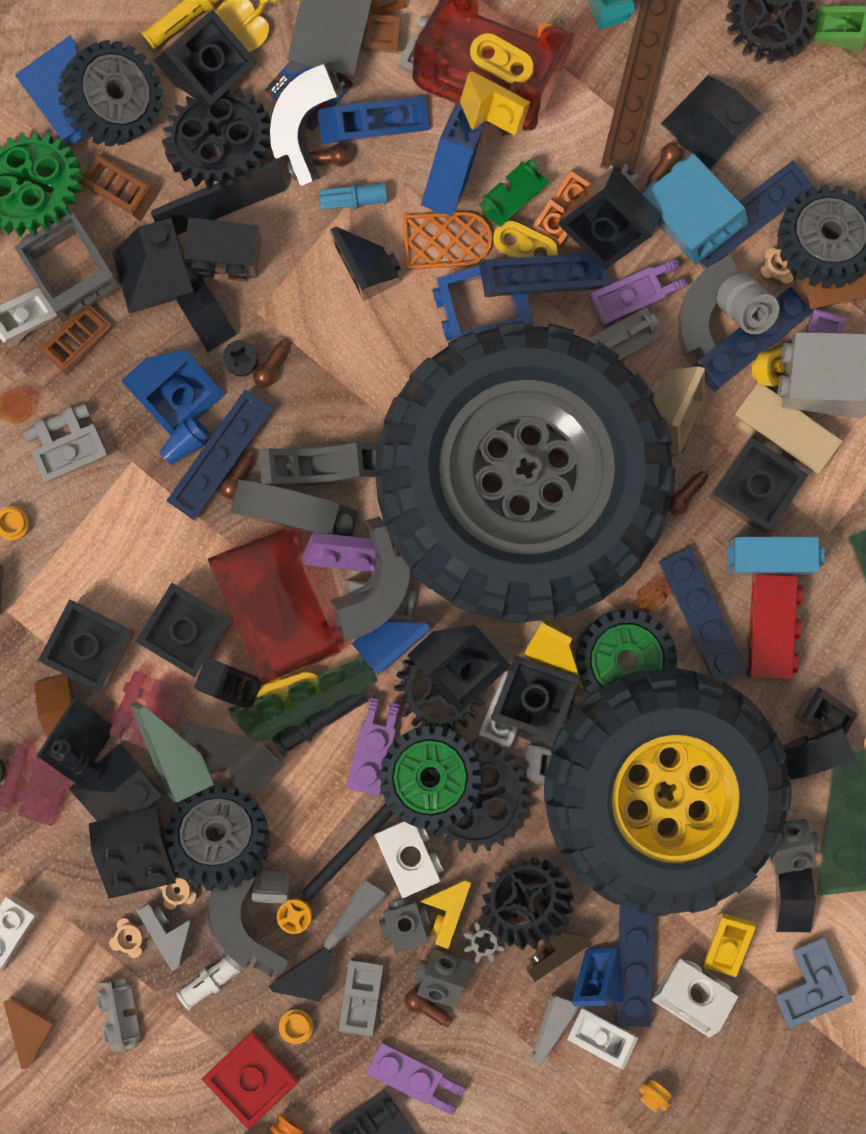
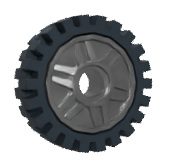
(92, 108)
(810, 251)
(224, 860)

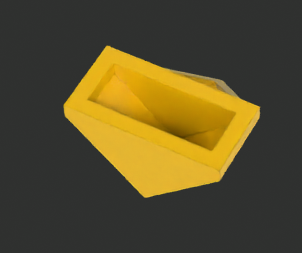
(552, 648)

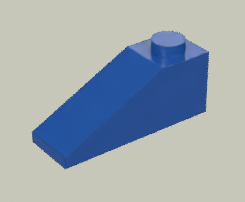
(373, 119)

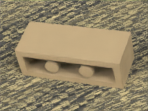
(785, 430)

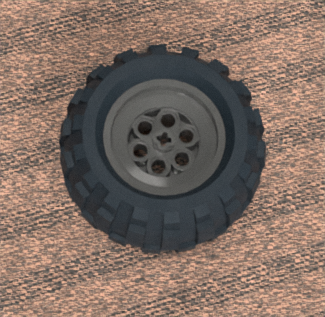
(556, 553)

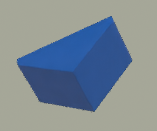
(599, 978)

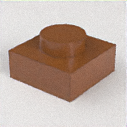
(382, 33)

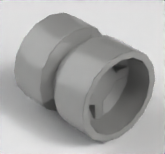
(748, 303)

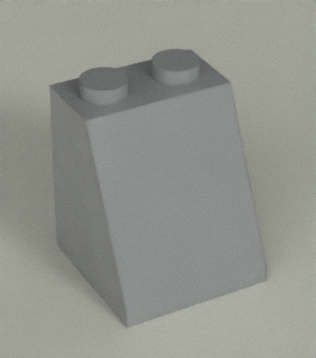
(825, 374)

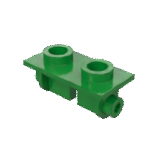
(504, 202)

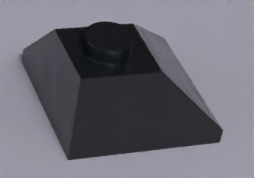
(205, 59)
(711, 120)
(366, 263)
(152, 267)
(459, 663)
(535, 701)
(122, 788)

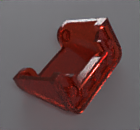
(444, 55)
(274, 606)

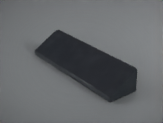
(218, 202)

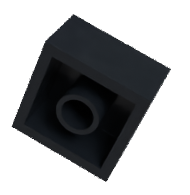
(609, 218)
(222, 249)
(758, 485)
(184, 630)
(86, 646)
(131, 852)

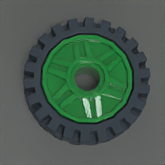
(618, 632)
(459, 777)

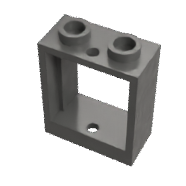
(83, 293)

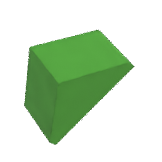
(841, 27)

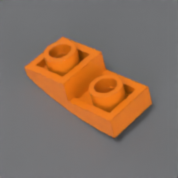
(547, 221)

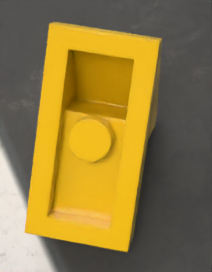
(489, 102)
(451, 901)
(728, 944)

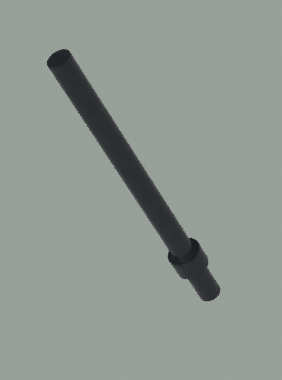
(350, 849)

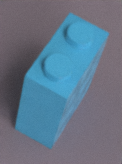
(695, 208)
(774, 556)

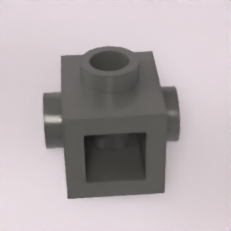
(796, 848)
(405, 937)
(442, 978)

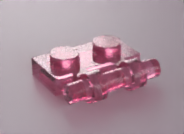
(162, 700)
(43, 792)

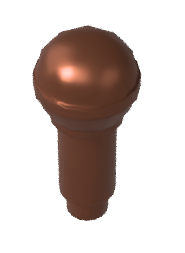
(336, 155)
(670, 155)
(266, 373)
(229, 484)
(680, 500)
(422, 1005)

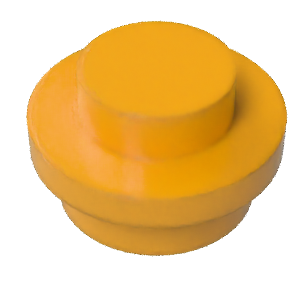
(13, 523)
(296, 1026)
(655, 1096)

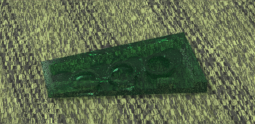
(302, 700)
(845, 830)

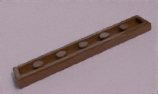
(638, 84)

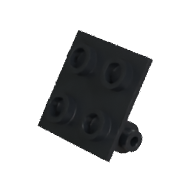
(76, 743)
(376, 1116)

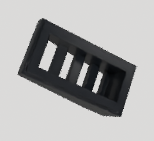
(227, 682)

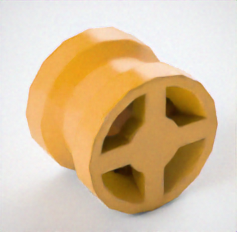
(289, 918)

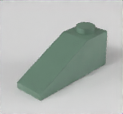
(178, 764)

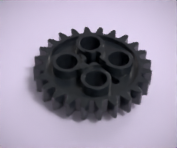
(217, 138)
(483, 827)

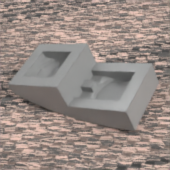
(360, 998)

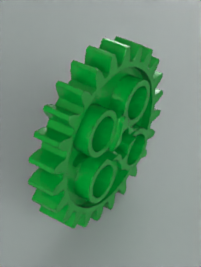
(39, 160)

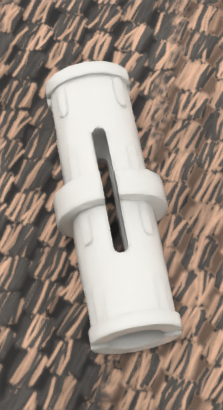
(207, 983)

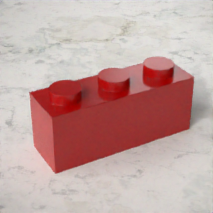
(773, 627)

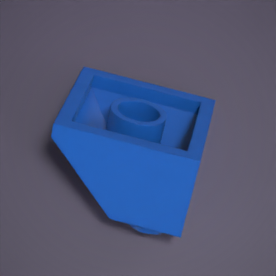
(172, 388)
(389, 643)

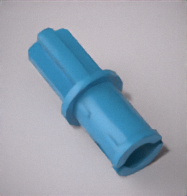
(352, 196)

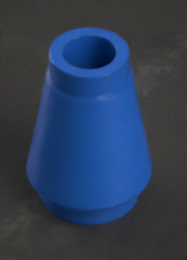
(185, 440)

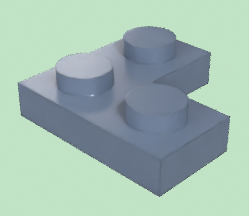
(822, 987)

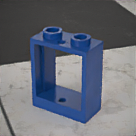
(452, 163)
(443, 299)

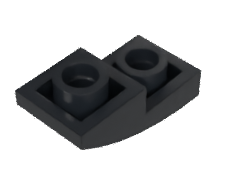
(817, 753)

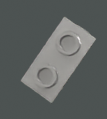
(630, 333)
(113, 1003)

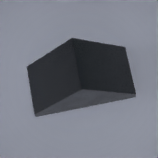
(206, 316)
(824, 711)
(794, 901)
(306, 978)

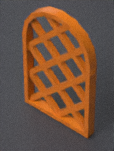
(466, 227)

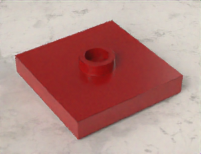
(250, 1080)

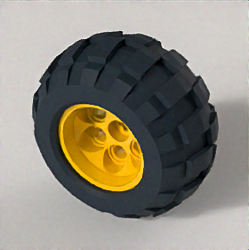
(703, 855)

